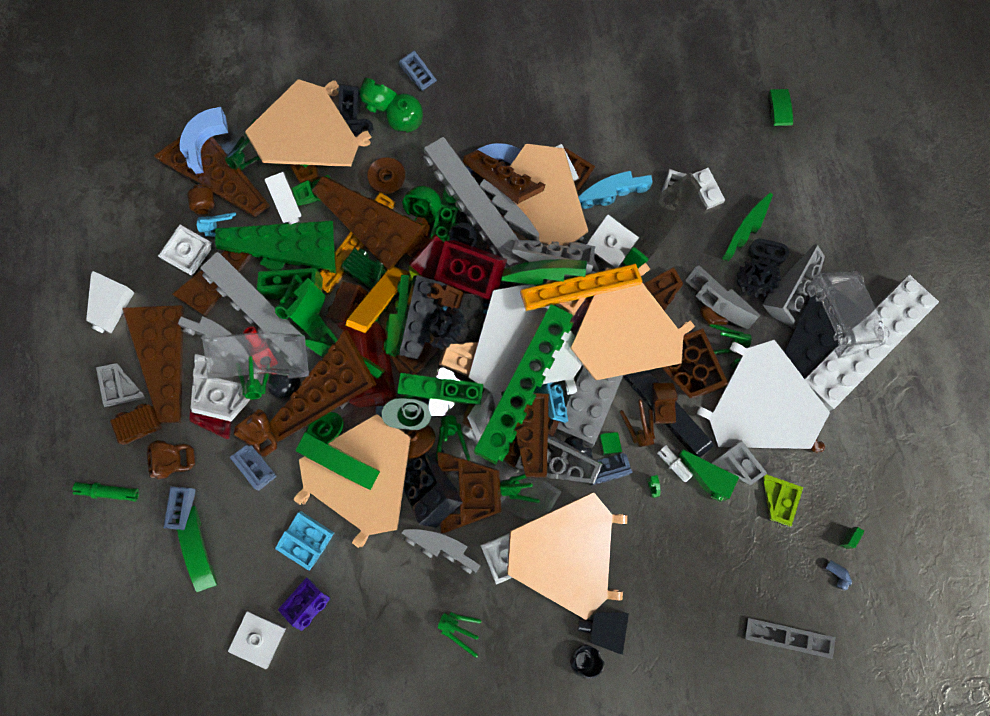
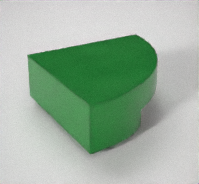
(654, 486)

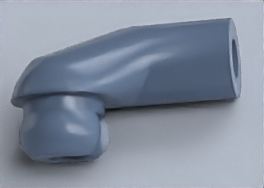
(842, 573)

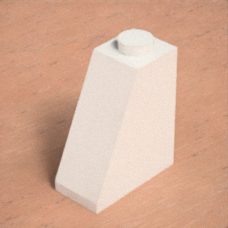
(283, 198)
(106, 302)

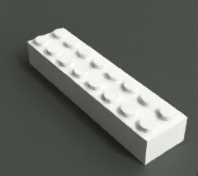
(900, 314)

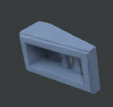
(413, 56)
(173, 499)

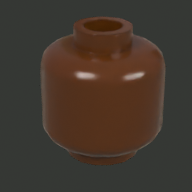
(200, 199)

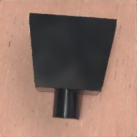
(606, 630)

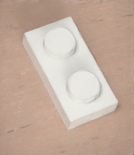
(710, 192)

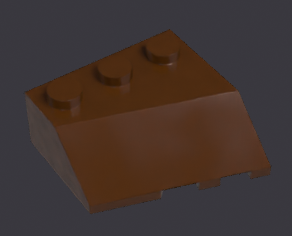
(699, 367)

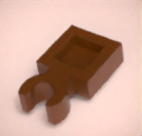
(447, 295)

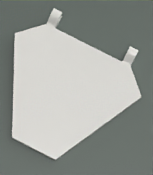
(505, 339)
(766, 403)

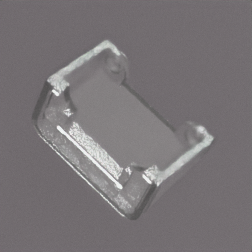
(850, 311)

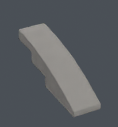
(512, 213)
(790, 638)

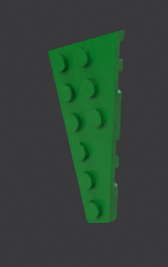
(292, 244)

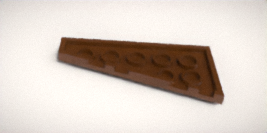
(374, 224)
(160, 355)

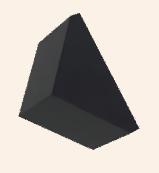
(349, 101)

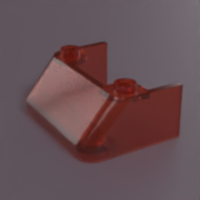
(372, 347)

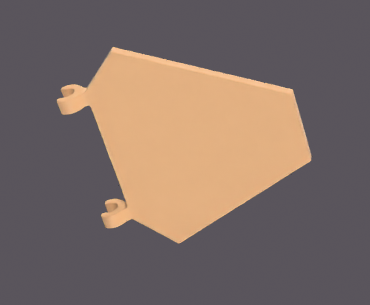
(305, 129)
(557, 209)
(627, 333)
(369, 510)
(567, 555)

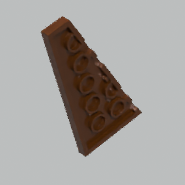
(216, 175)
(329, 385)

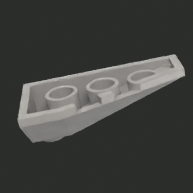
(536, 251)
(791, 296)
(568, 463)

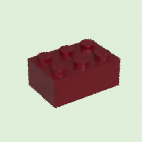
(470, 268)

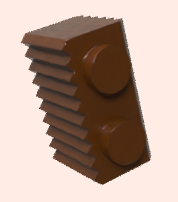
(346, 301)
(135, 424)

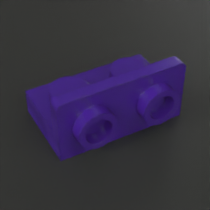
(303, 604)

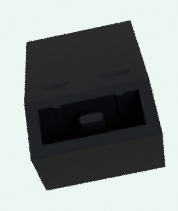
(429, 491)

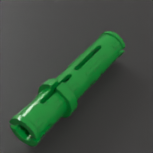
(113, 492)

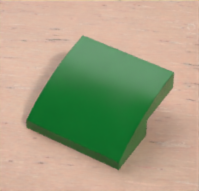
(308, 304)

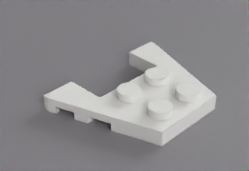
(216, 396)

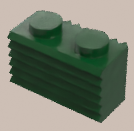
(362, 268)

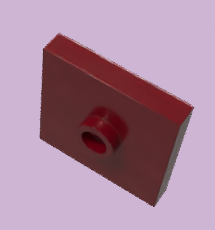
(428, 257)

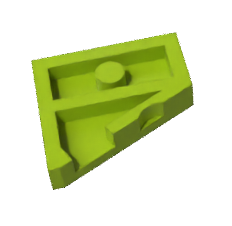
(781, 499)

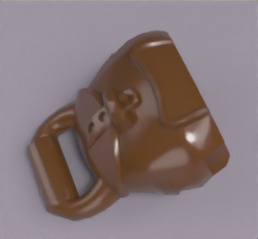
(256, 430)
(166, 459)

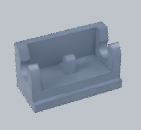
(253, 467)
(613, 468)

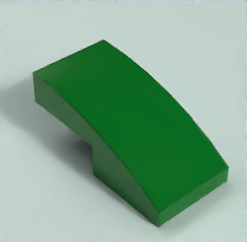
(781, 107)
(303, 192)

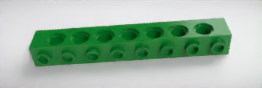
(553, 318)

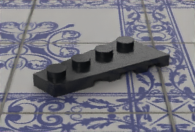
(417, 316)

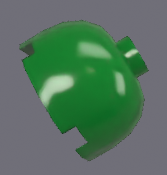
(375, 96)
(404, 113)
(422, 203)

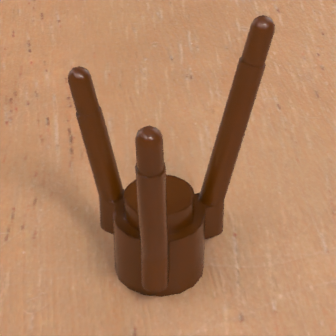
(645, 436)

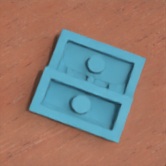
(304, 540)

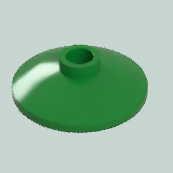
(327, 427)

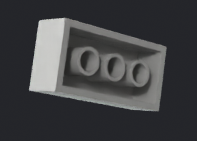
(588, 407)

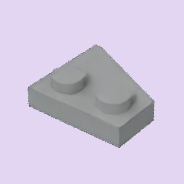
(116, 386)
(741, 463)

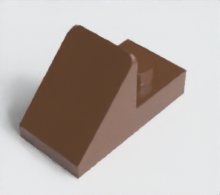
(421, 239)
(664, 403)

